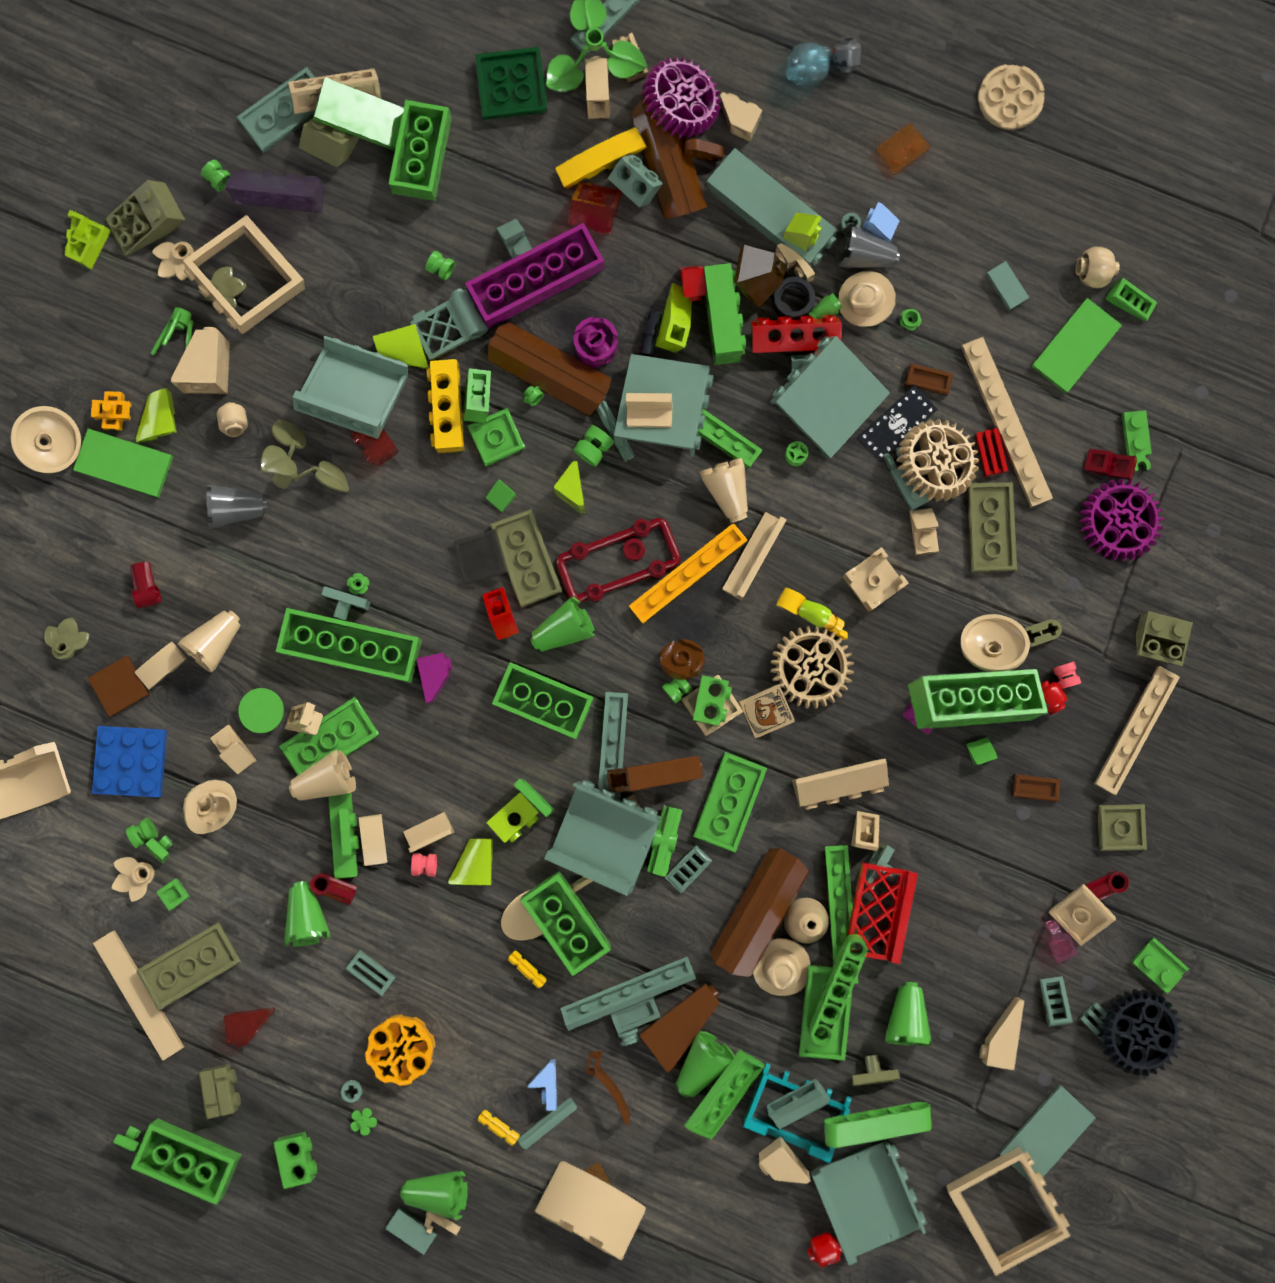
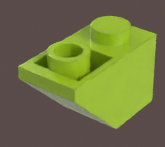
(803, 230)

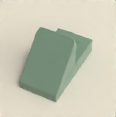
(514, 238)

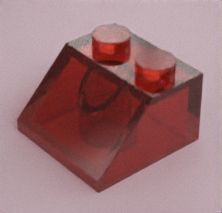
(594, 207)

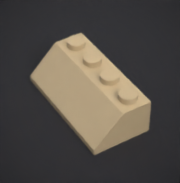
(840, 783)

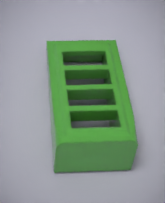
(1127, 305)

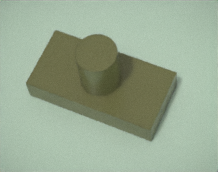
(874, 1073)

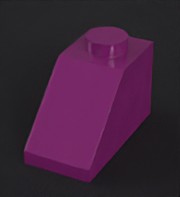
(434, 674)

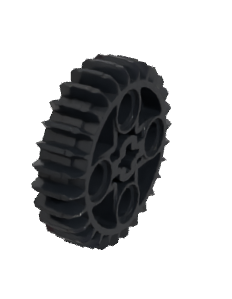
(1148, 1040)

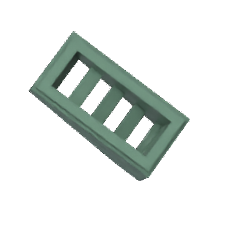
(695, 850)
(1067, 1019)

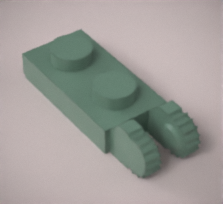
(911, 498)

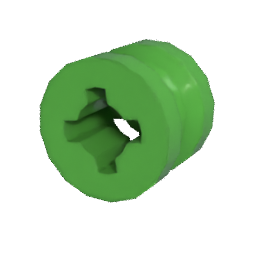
(798, 449)

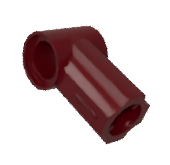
(145, 590)
(1103, 887)
(336, 888)

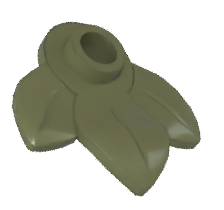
(227, 285)
(65, 635)

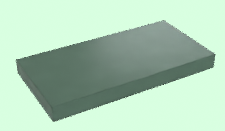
(274, 115)
(1050, 1131)

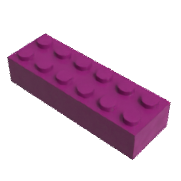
(535, 275)

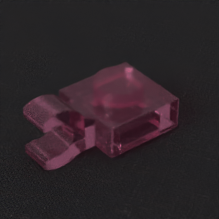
(1061, 944)

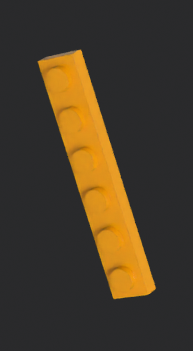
(688, 573)

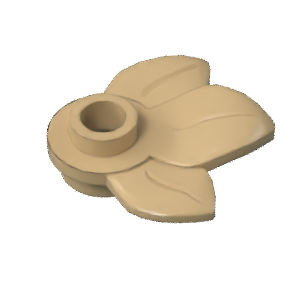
(171, 261)
(130, 877)

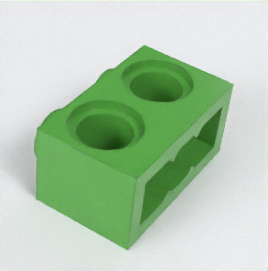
(477, 395)
(704, 700)
(288, 1160)

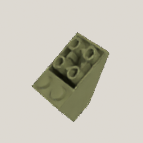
(145, 217)

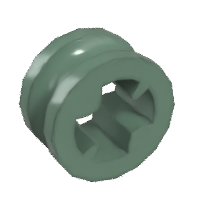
(850, 216)
(629, 1037)
(356, 1096)

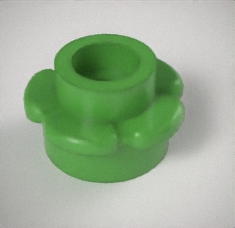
(914, 315)
(533, 395)
(364, 582)

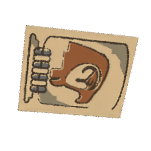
(767, 711)

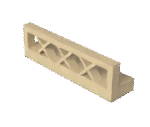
(307, 91)
(753, 555)

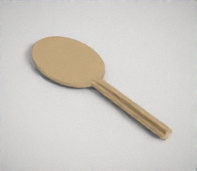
(518, 922)

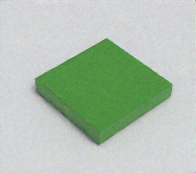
(496, 437)
(532, 795)

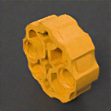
(422, 1049)

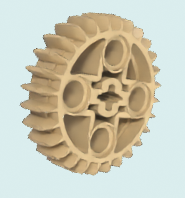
(938, 460)
(834, 646)

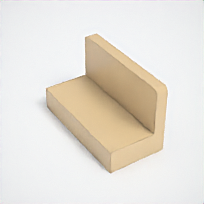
(649, 410)
(428, 832)

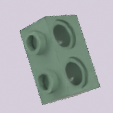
(632, 184)

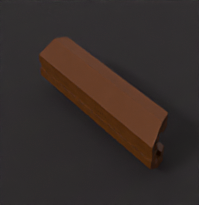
(666, 157)
(548, 368)
(759, 913)

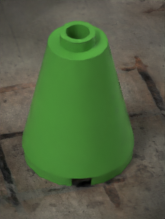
(563, 627)
(304, 917)
(909, 1018)
(703, 1064)
(438, 1194)

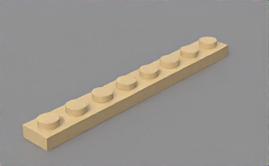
(1007, 422)

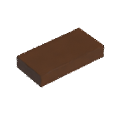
(929, 379)
(1036, 788)

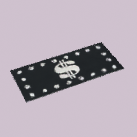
(892, 426)

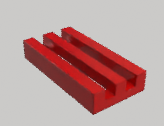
(987, 434)

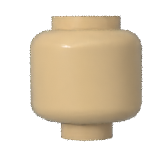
(232, 419)

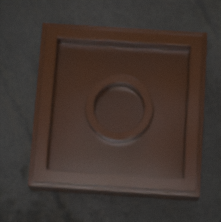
(118, 686)

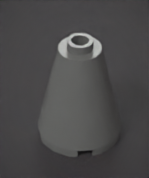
(865, 250)
(232, 505)

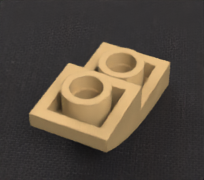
(793, 259)
(160, 665)
(372, 840)

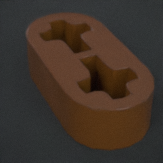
(703, 150)

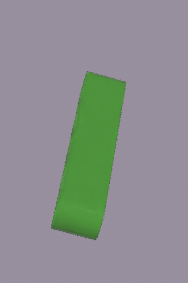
(837, 1000)
(877, 1124)

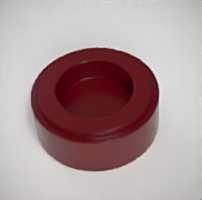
(634, 549)

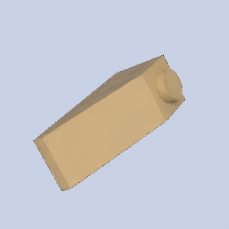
(1002, 1041)

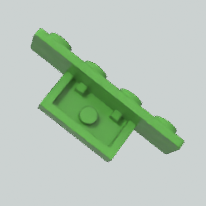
(343, 835)

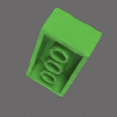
(420, 150)
(723, 315)
(543, 701)
(566, 923)
(186, 1161)

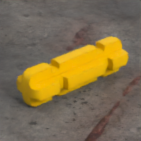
(527, 969)
(498, 1127)

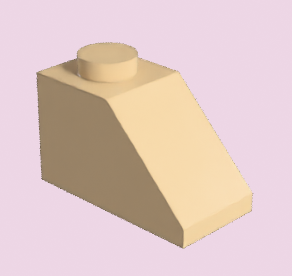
(782, 1163)

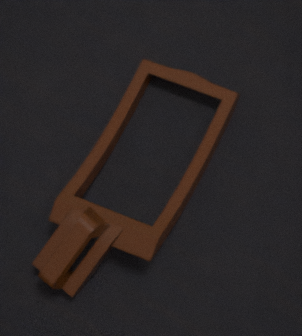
(609, 1084)

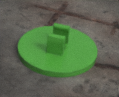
(261, 710)

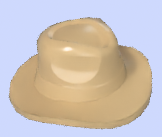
(867, 299)
(209, 806)
(782, 968)

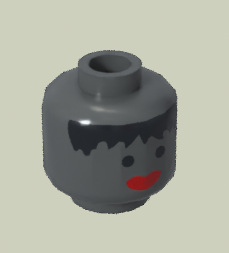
(846, 54)

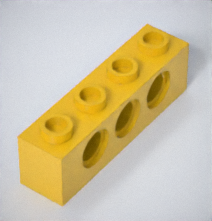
(446, 371)

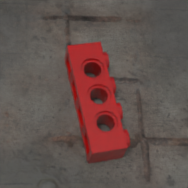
(784, 342)

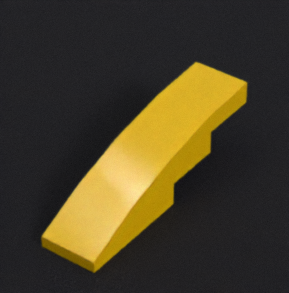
(600, 157)

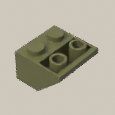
(327, 142)
(1162, 638)

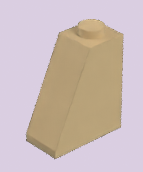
(597, 87)

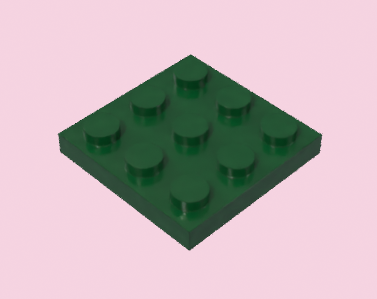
(511, 83)

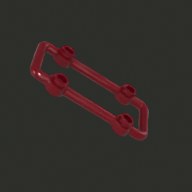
(641, 529)

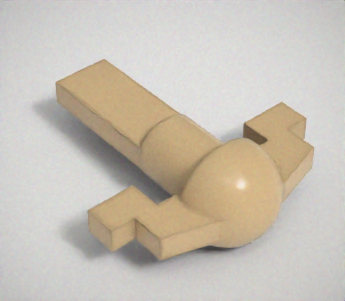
(442, 1221)

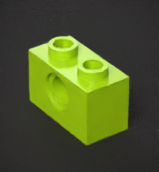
(500, 821)

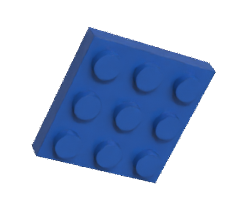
(129, 761)

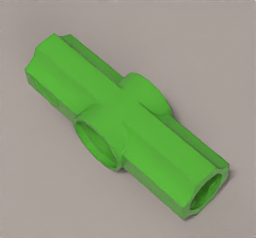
(664, 841)

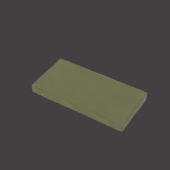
(991, 527)
(526, 558)
(188, 966)

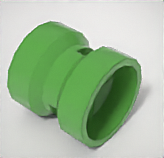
(215, 174)
(440, 265)
(676, 689)
(141, 832)

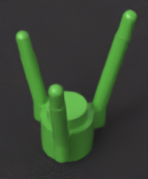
(178, 320)

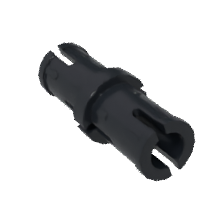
(650, 333)

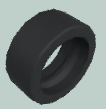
(798, 283)

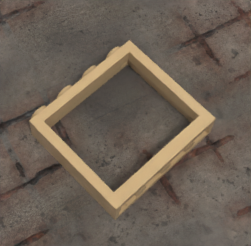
(266, 307)
(1028, 1248)

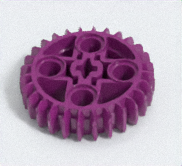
(681, 91)
(1130, 522)

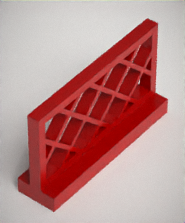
(899, 911)

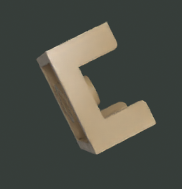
(874, 580)

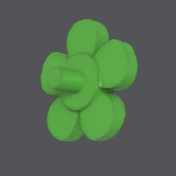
(363, 1121)

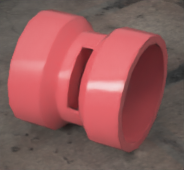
(1065, 670)
(424, 864)

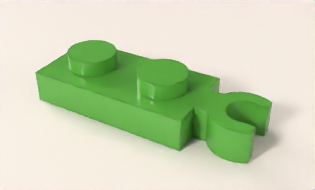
(1137, 437)

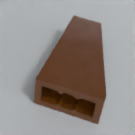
(654, 774)
(678, 1026)

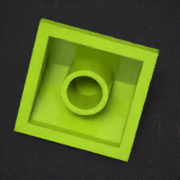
(569, 488)

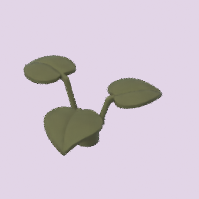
(277, 462)

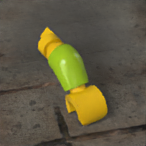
(812, 612)

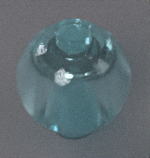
(808, 64)

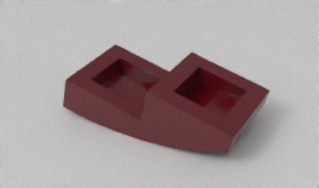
(1110, 464)

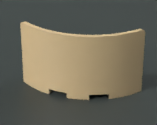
(31, 780)
(591, 1209)

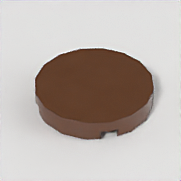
(682, 659)

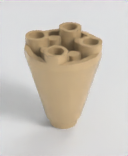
(728, 488)

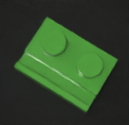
(1159, 965)

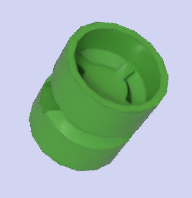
(589, 452)

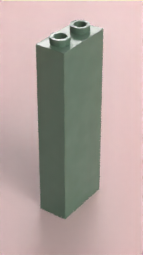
(765, 203)

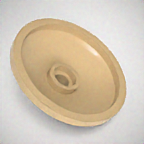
(54, 426)
(995, 634)

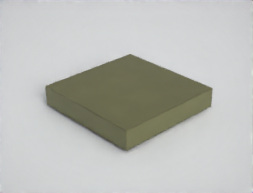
(1122, 827)

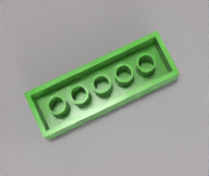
(349, 645)
(977, 698)

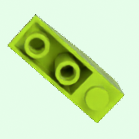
(675, 321)

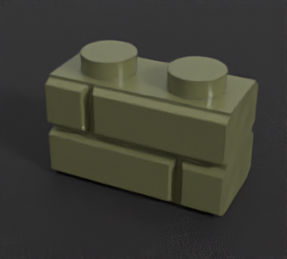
(219, 1091)

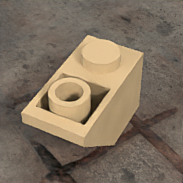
(740, 116)

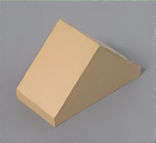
(866, 831)

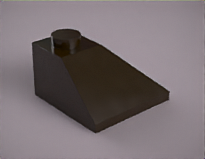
(758, 274)

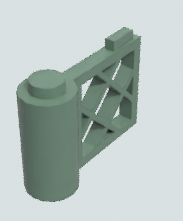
(465, 315)

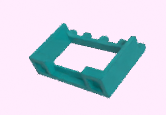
(762, 1127)

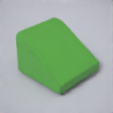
(501, 495)
(981, 751)

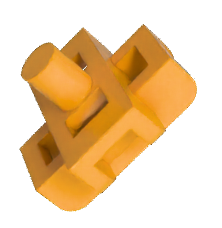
(109, 409)

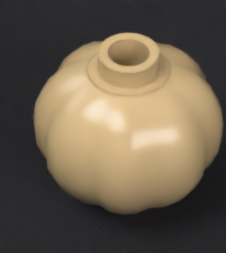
(1098, 266)

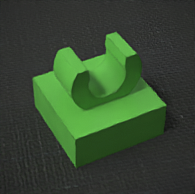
(159, 849)
(173, 894)
(129, 1141)

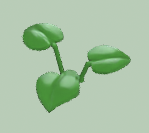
(624, 59)

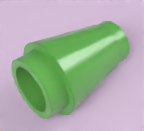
(827, 306)

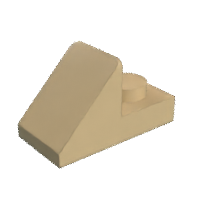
(924, 531)
(304, 719)
(233, 749)

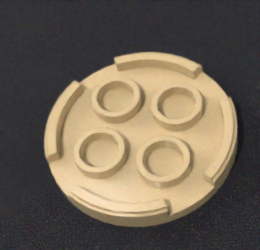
(1011, 97)

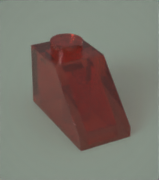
(245, 1025)

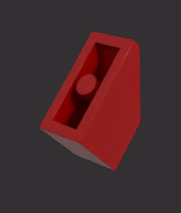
(693, 282)
(500, 613)

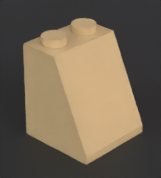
(204, 364)

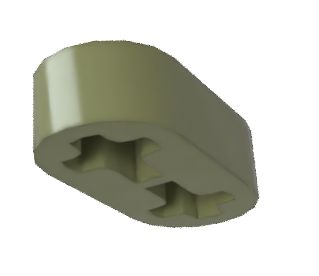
(1042, 626)

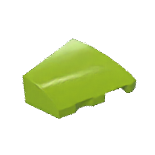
(85, 239)
(402, 345)
(157, 417)
(474, 864)

